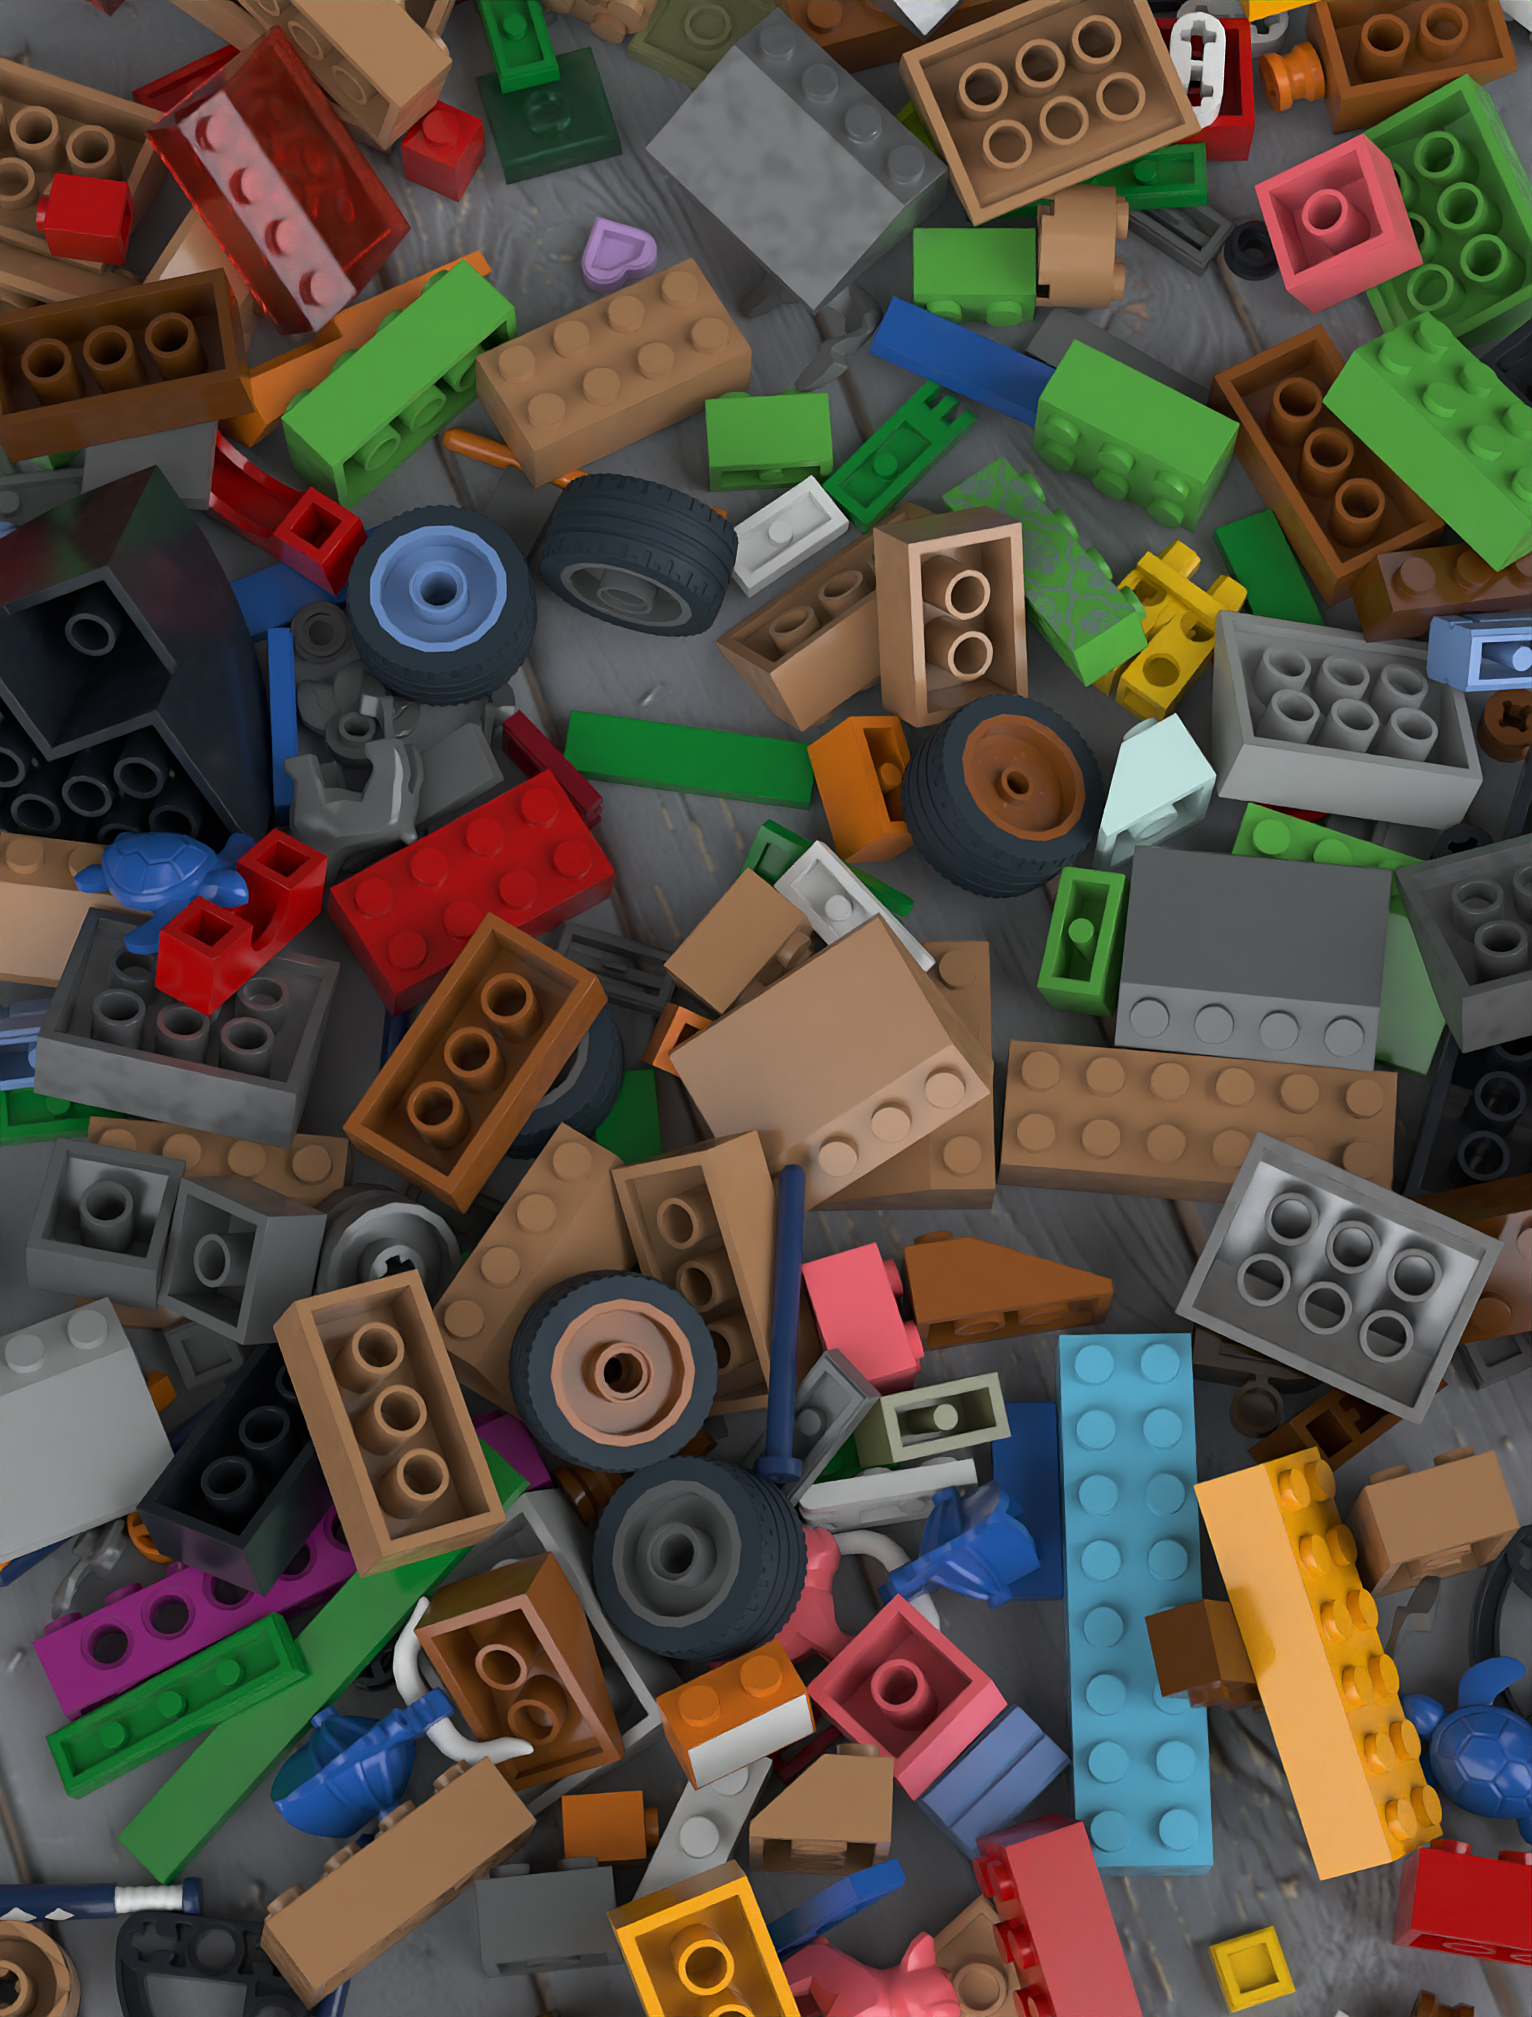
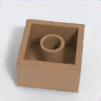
(741, 946)

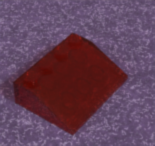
(280, 184)

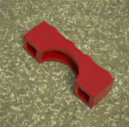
(290, 524)

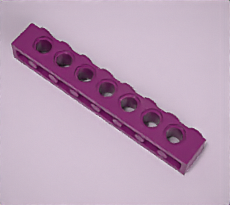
(71, 1640)

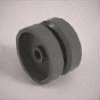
(381, 1234)

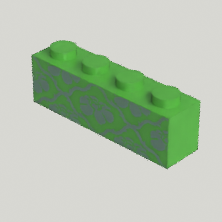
(1064, 585)

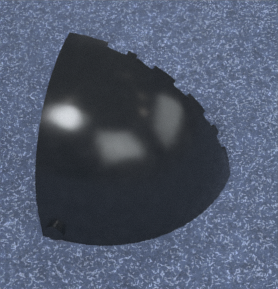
(127, 676)

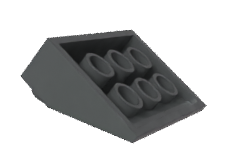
(1253, 957)

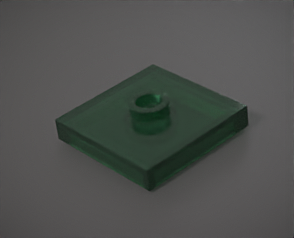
(553, 122)

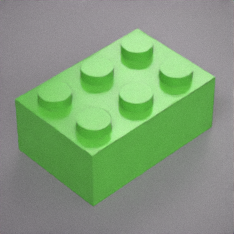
(1133, 437)

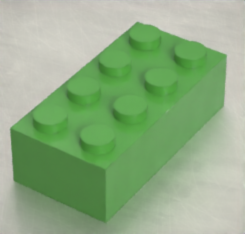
(397, 386)
(1445, 432)

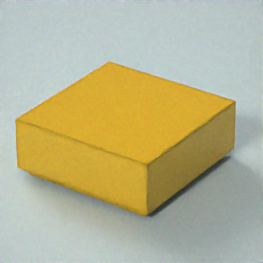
(1251, 1969)

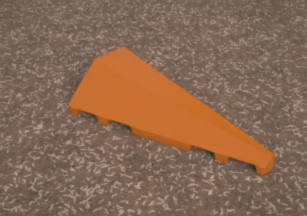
(306, 366)

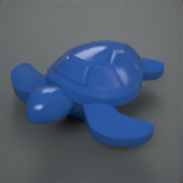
(164, 876)
(1480, 1749)

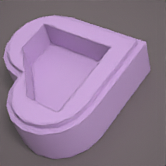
(616, 254)

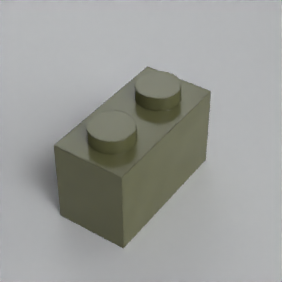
(932, 1420)

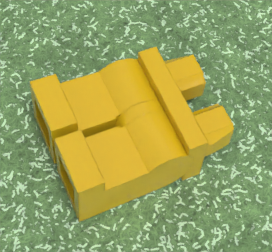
(1176, 629)

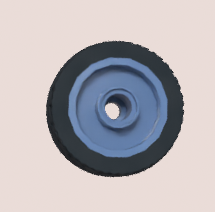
(441, 605)

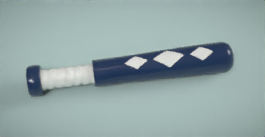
(96, 1900)

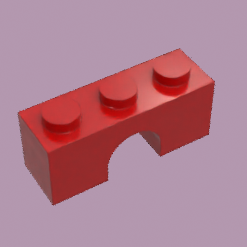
(216, 949)

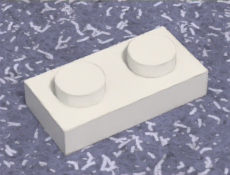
(785, 535)

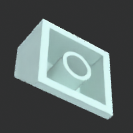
(1155, 791)

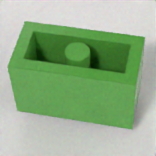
(975, 274)
(767, 440)
(1086, 942)

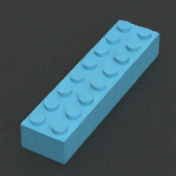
(1126, 1555)

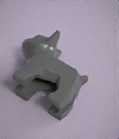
(352, 821)

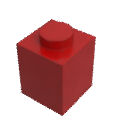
(444, 150)
(87, 218)

